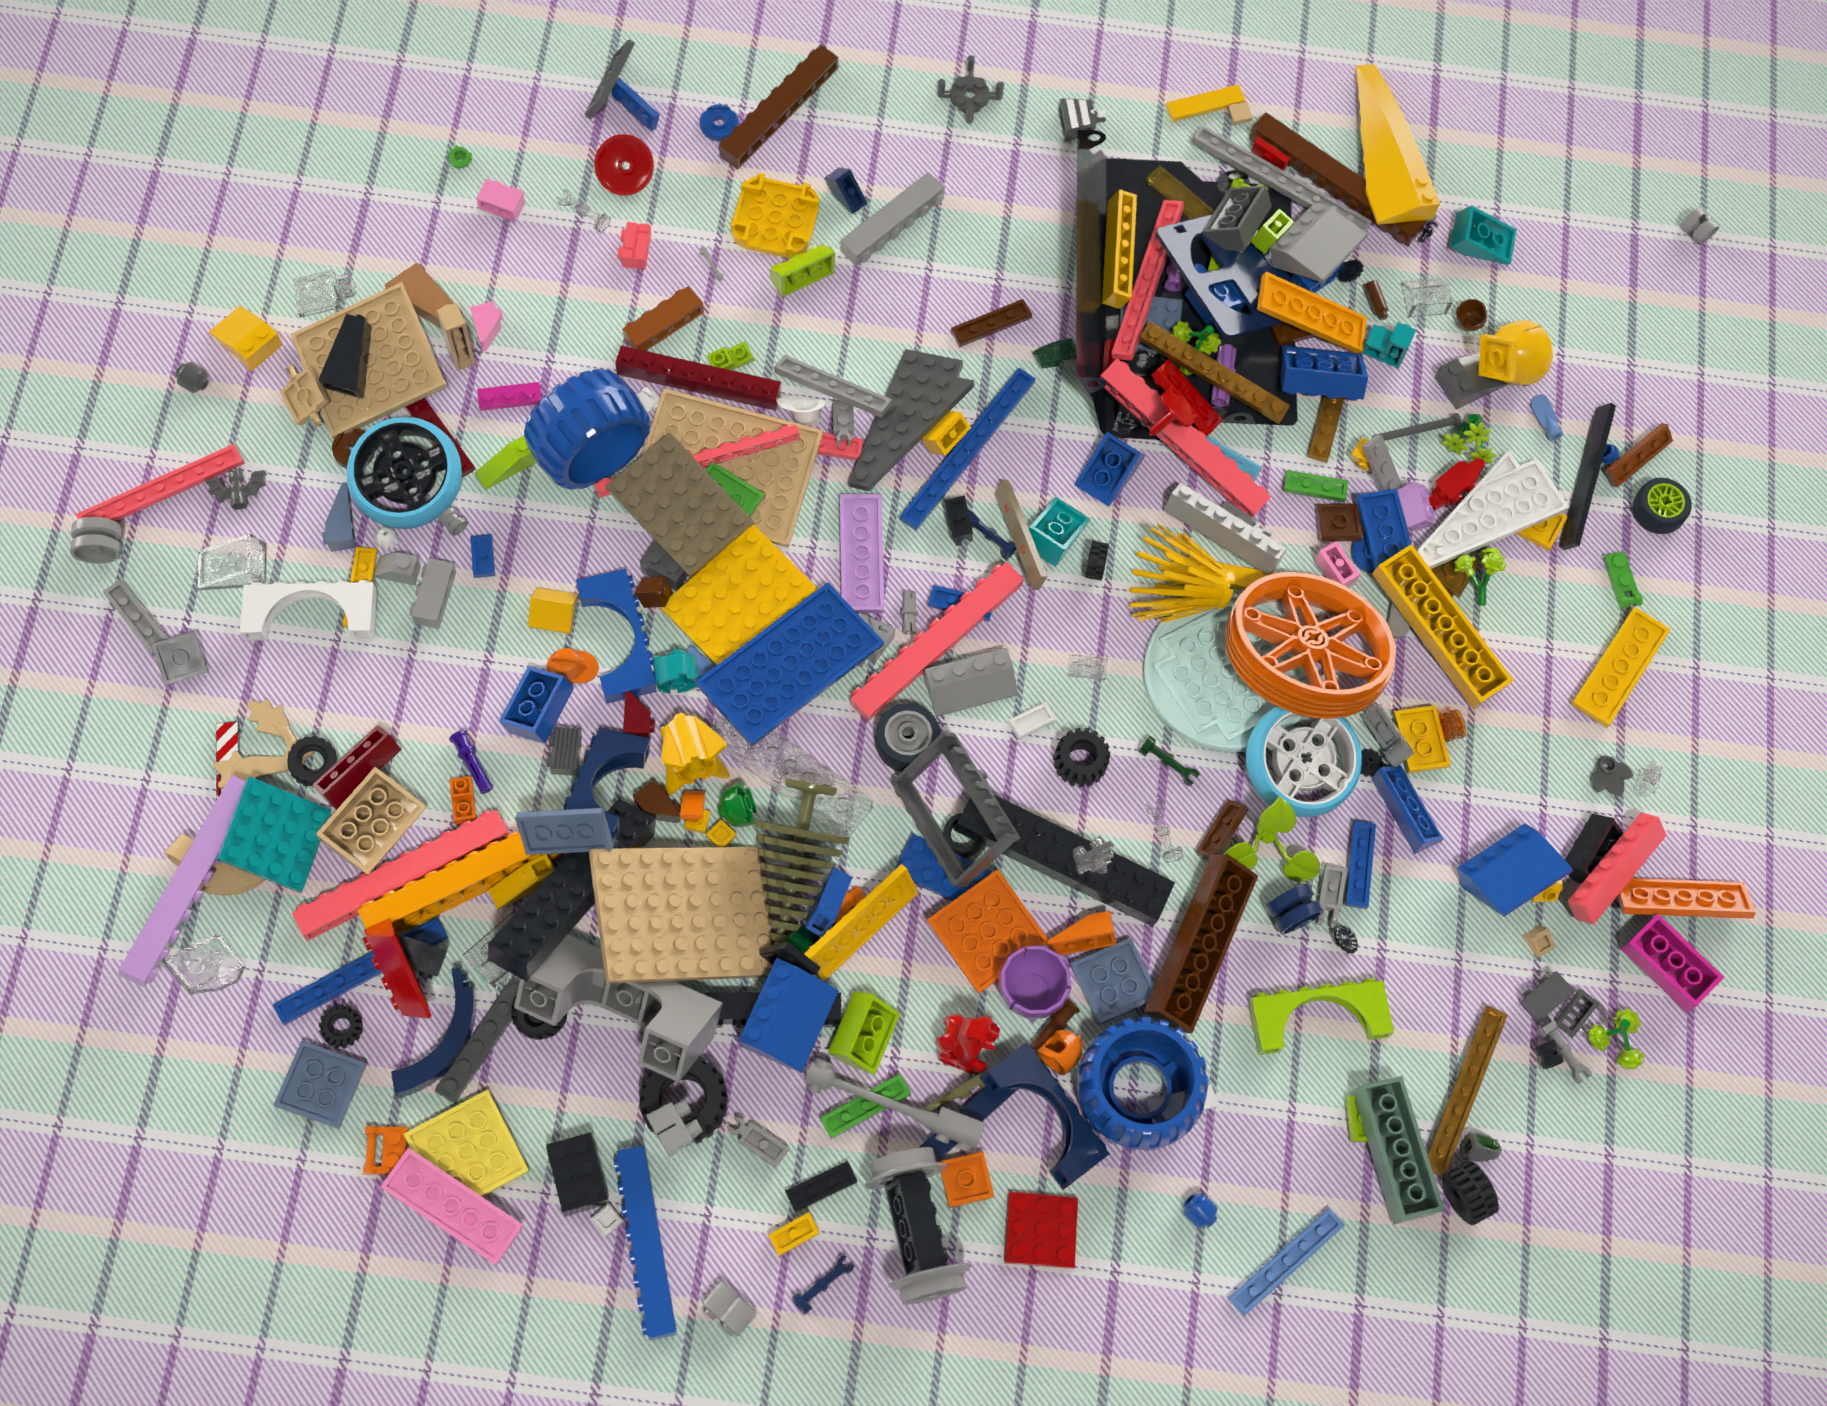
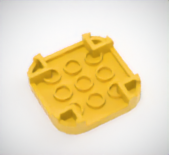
(775, 216)

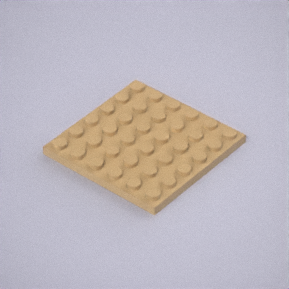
(398, 366)

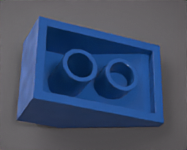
(1109, 469)

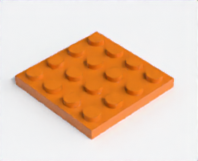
(985, 929)

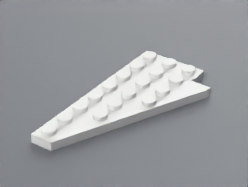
(1497, 507)

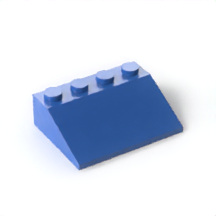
(1323, 372)
(1513, 870)
(788, 1016)

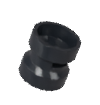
(1549, 1055)

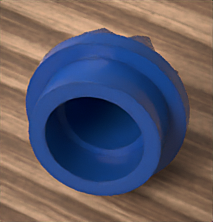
(1611, 454)

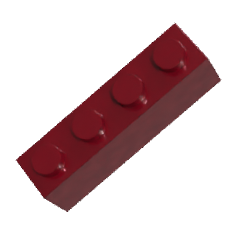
(344, 776)

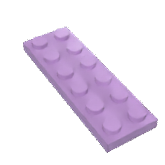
(862, 552)

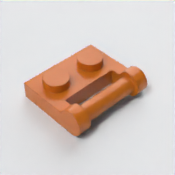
(392, 1150)

